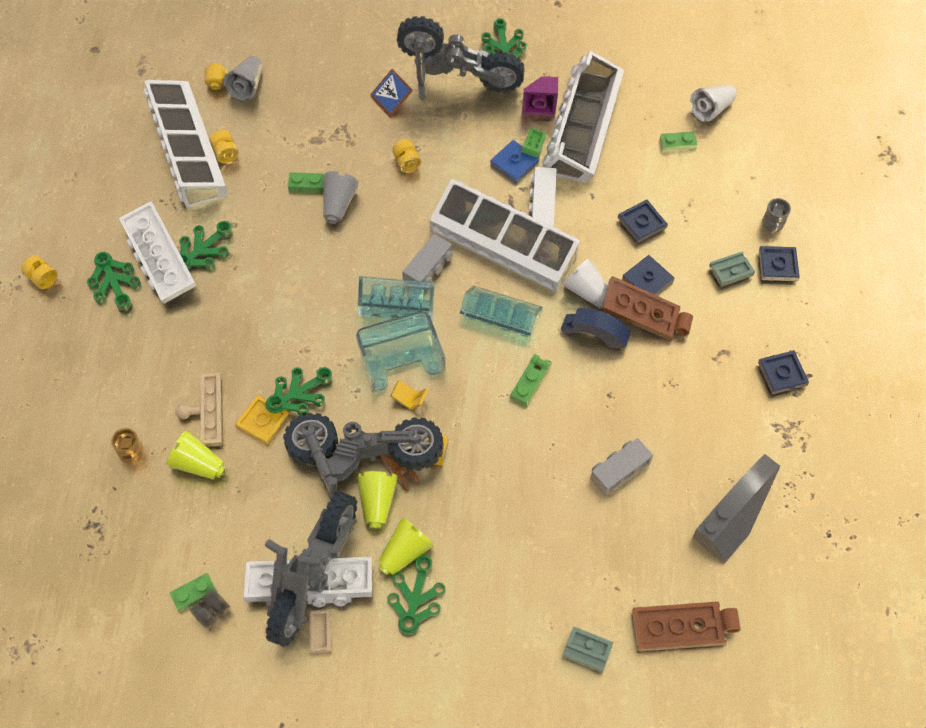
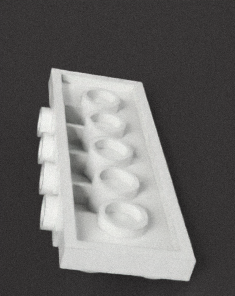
(157, 252)
(345, 581)

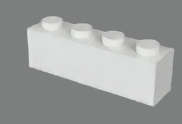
(543, 194)

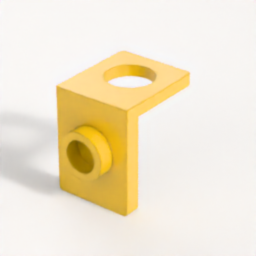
(408, 396)

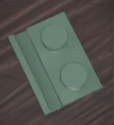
(731, 268)
(587, 649)

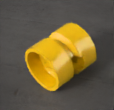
(224, 146)
(406, 156)
(39, 272)

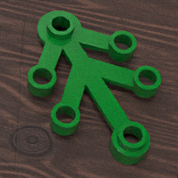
(499, 27)
(203, 249)
(112, 278)
(298, 393)
(415, 598)

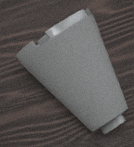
(244, 79)
(337, 195)

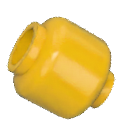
(214, 76)

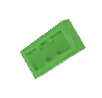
(533, 142)

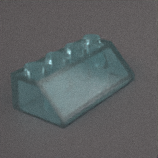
(394, 297)
(500, 310)

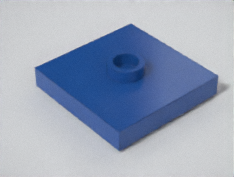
(513, 161)

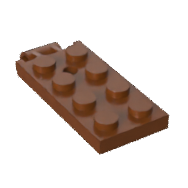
(638, 306)
(674, 626)

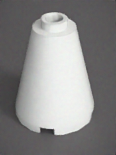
(711, 101)
(587, 283)

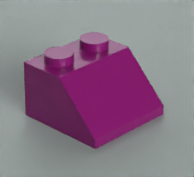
(541, 97)

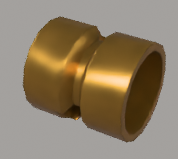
(127, 445)

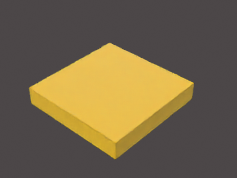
(260, 422)

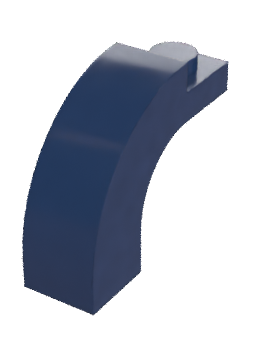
(597, 323)

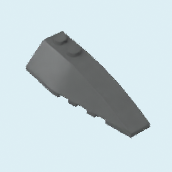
(736, 513)

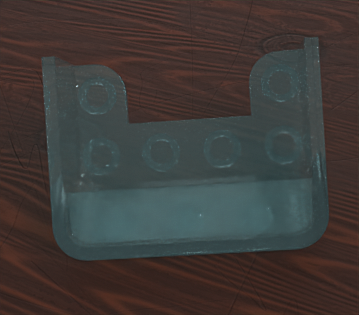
(398, 344)

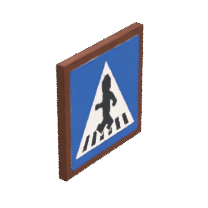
(391, 92)

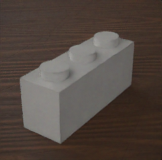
(428, 260)
(621, 466)

